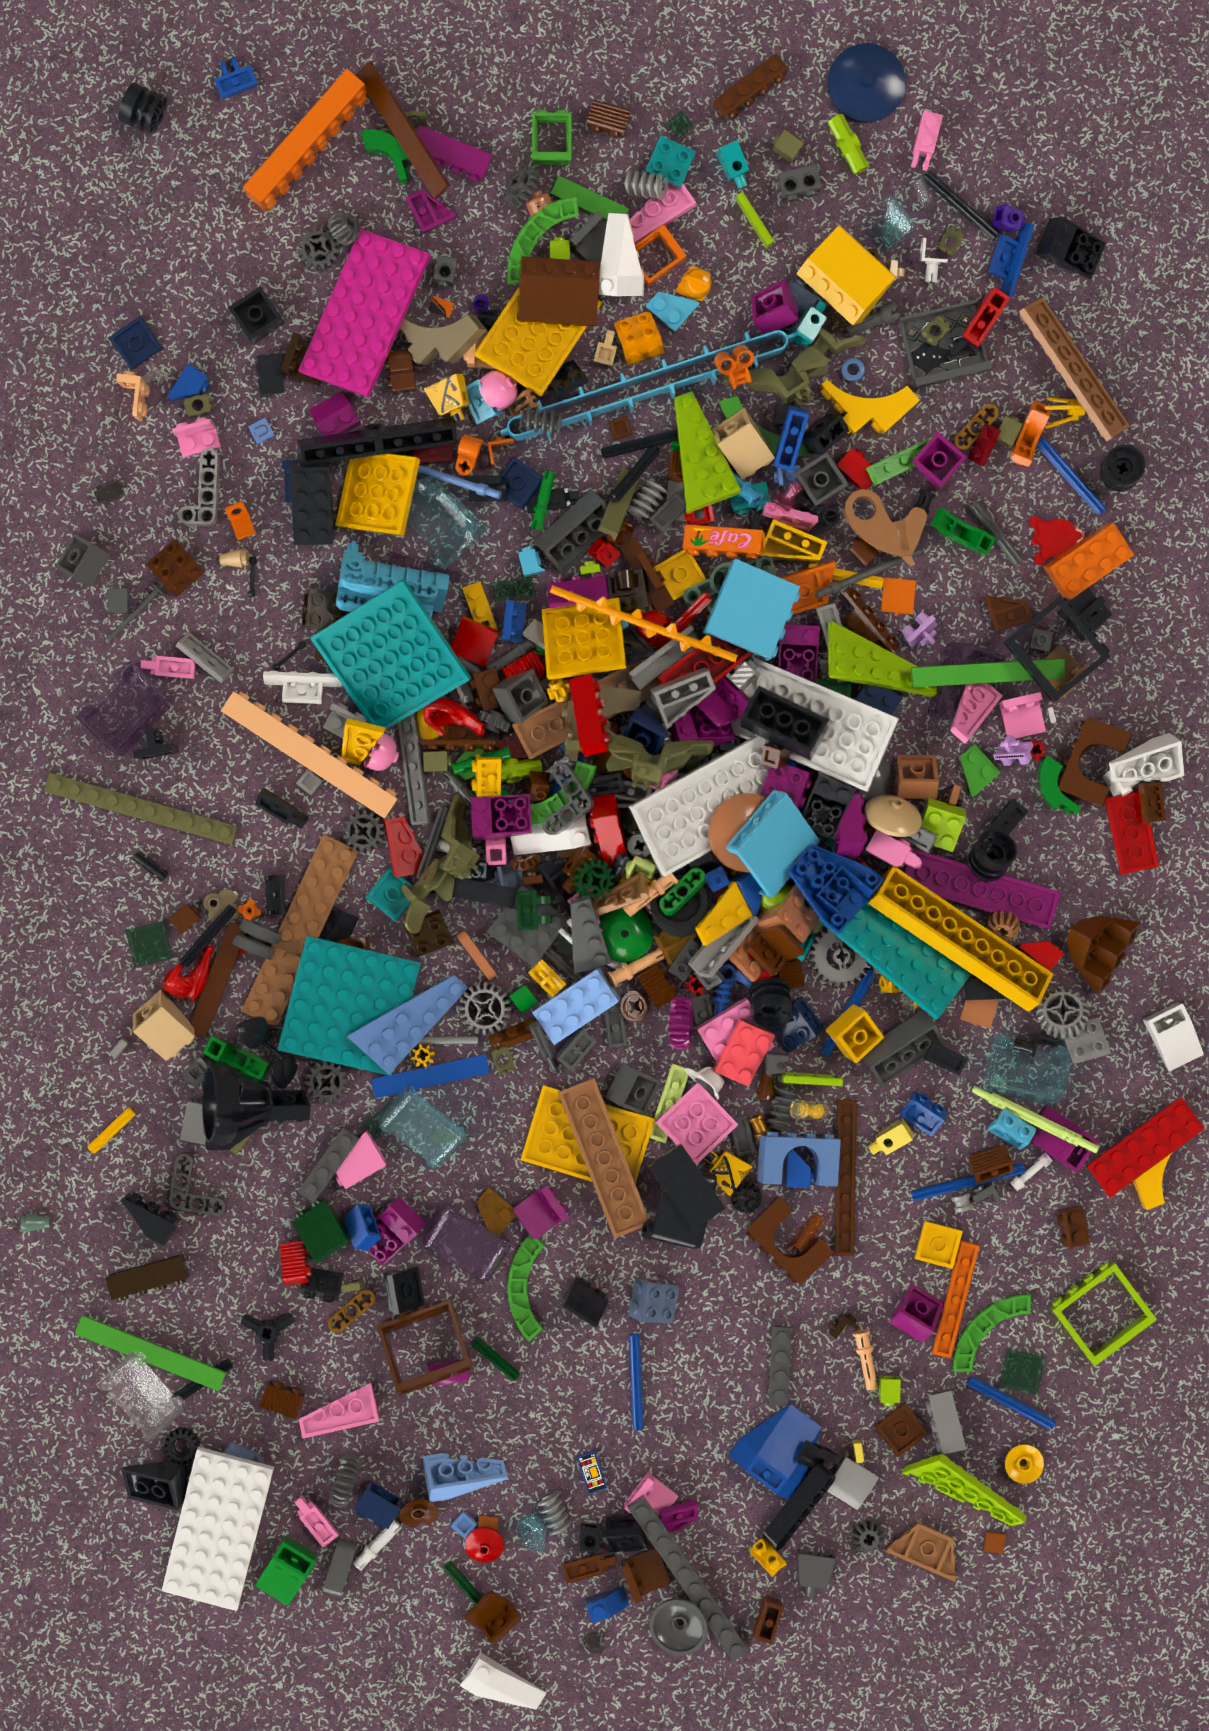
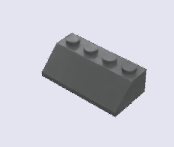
(573, 532)
(902, 1048)

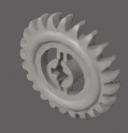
(843, 974)

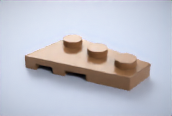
(626, 893)

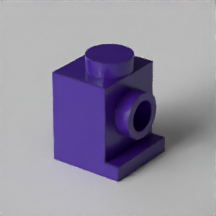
(1008, 218)

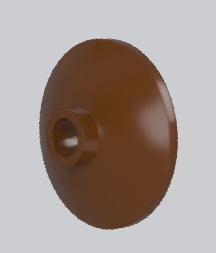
(418, 1511)

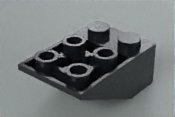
(1070, 247)
(827, 804)
(155, 1227)

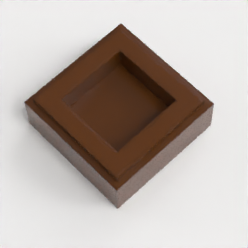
(620, 427)

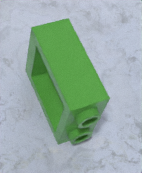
(551, 158)

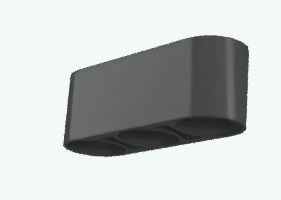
(339, 1567)

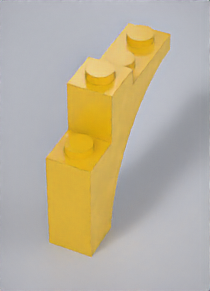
(858, 411)
(1150, 1185)

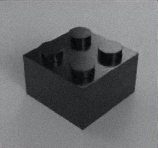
(256, 315)

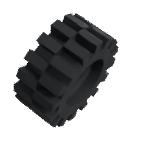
(176, 1456)

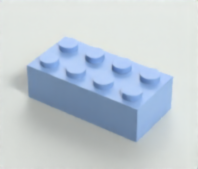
(576, 1005)

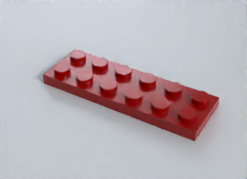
(1145, 1147)

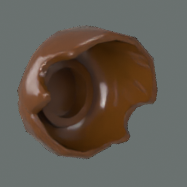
(624, 535)

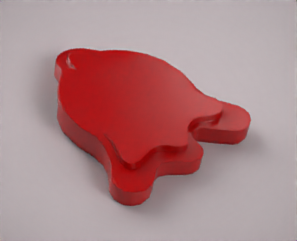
(1053, 537)

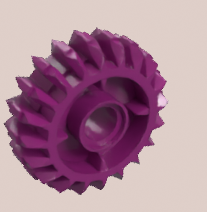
(681, 1023)

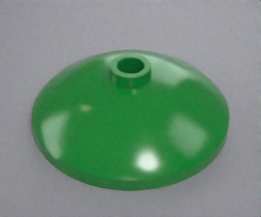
(639, 937)

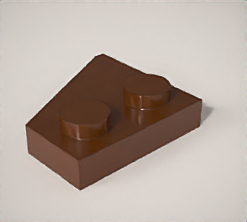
(1006, 612)

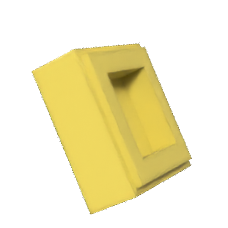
(858, 1451)

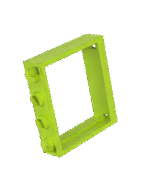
(1122, 1337)

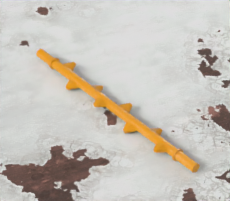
(636, 619)

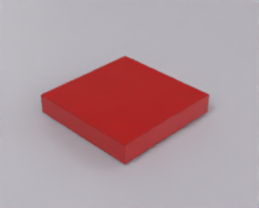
(474, 641)

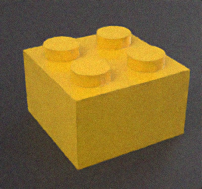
(854, 1033)

